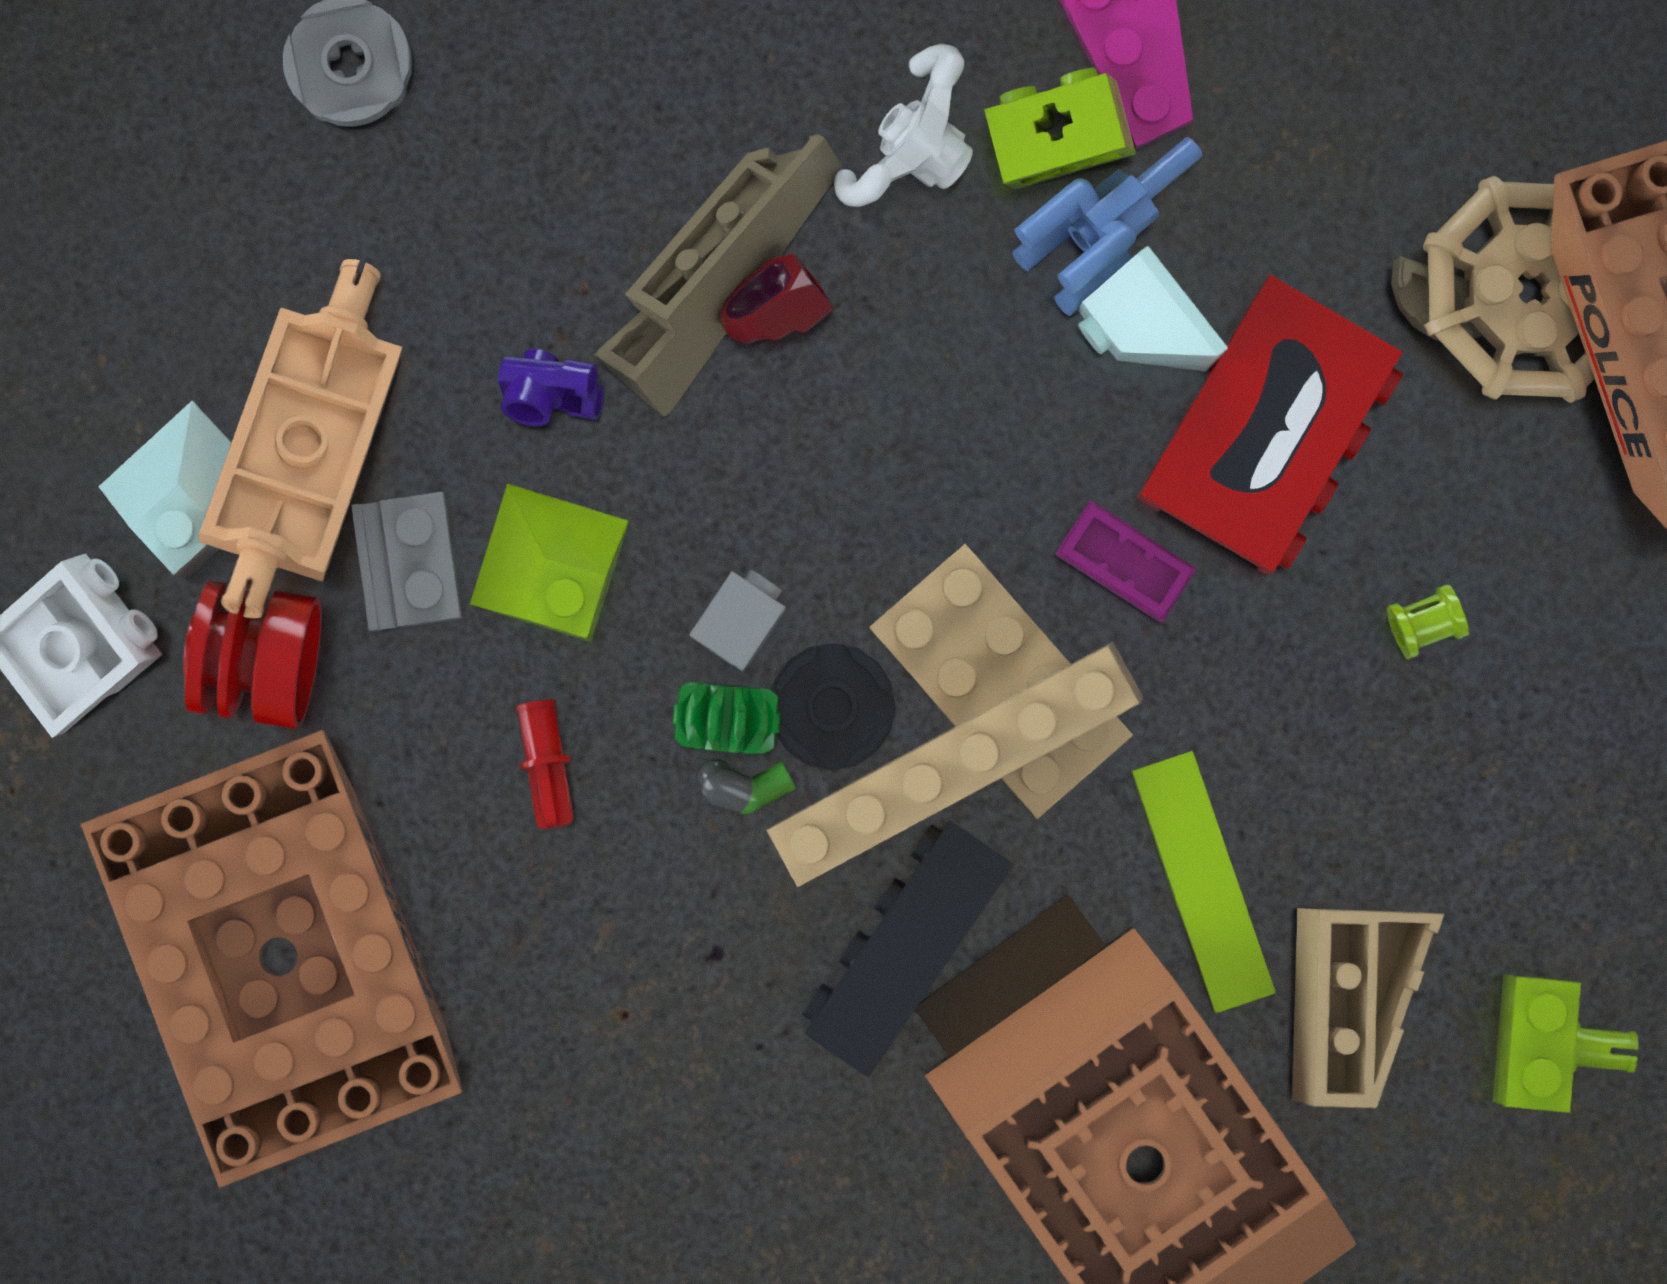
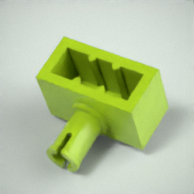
(1544, 1044)

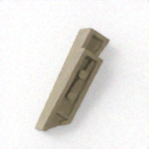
(725, 241)

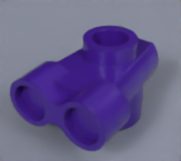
(542, 383)

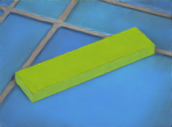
(1203, 882)

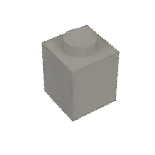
(739, 619)

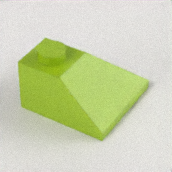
(549, 562)

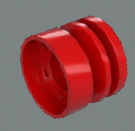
(258, 656)

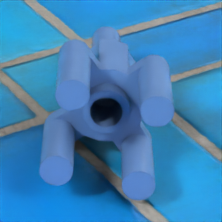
(1100, 222)

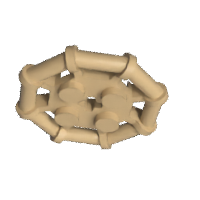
(1495, 299)

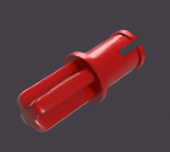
(545, 763)

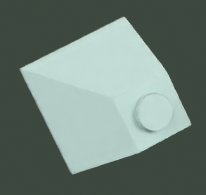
(1149, 319)
(169, 488)

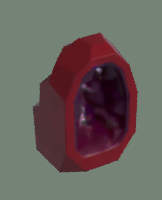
(775, 302)

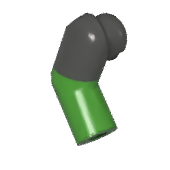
(740, 792)

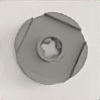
(317, 42)

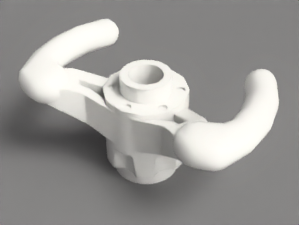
(916, 135)

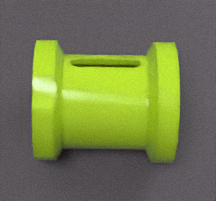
(1427, 621)

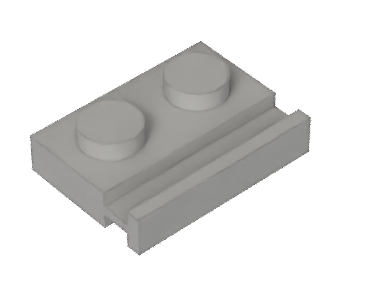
(406, 561)

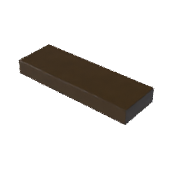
(1010, 975)

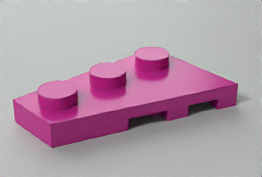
(1144, 53)

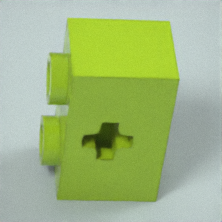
(1094, 138)

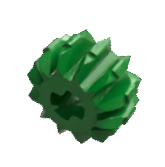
(726, 717)

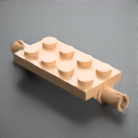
(301, 442)

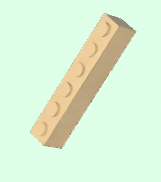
(955, 764)

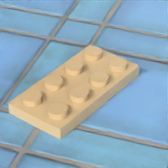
(978, 647)

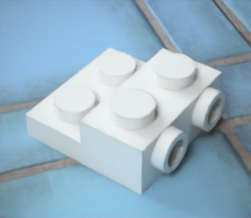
(73, 642)

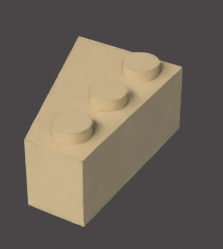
(1352, 999)

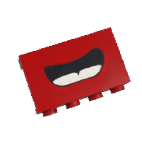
(1273, 426)

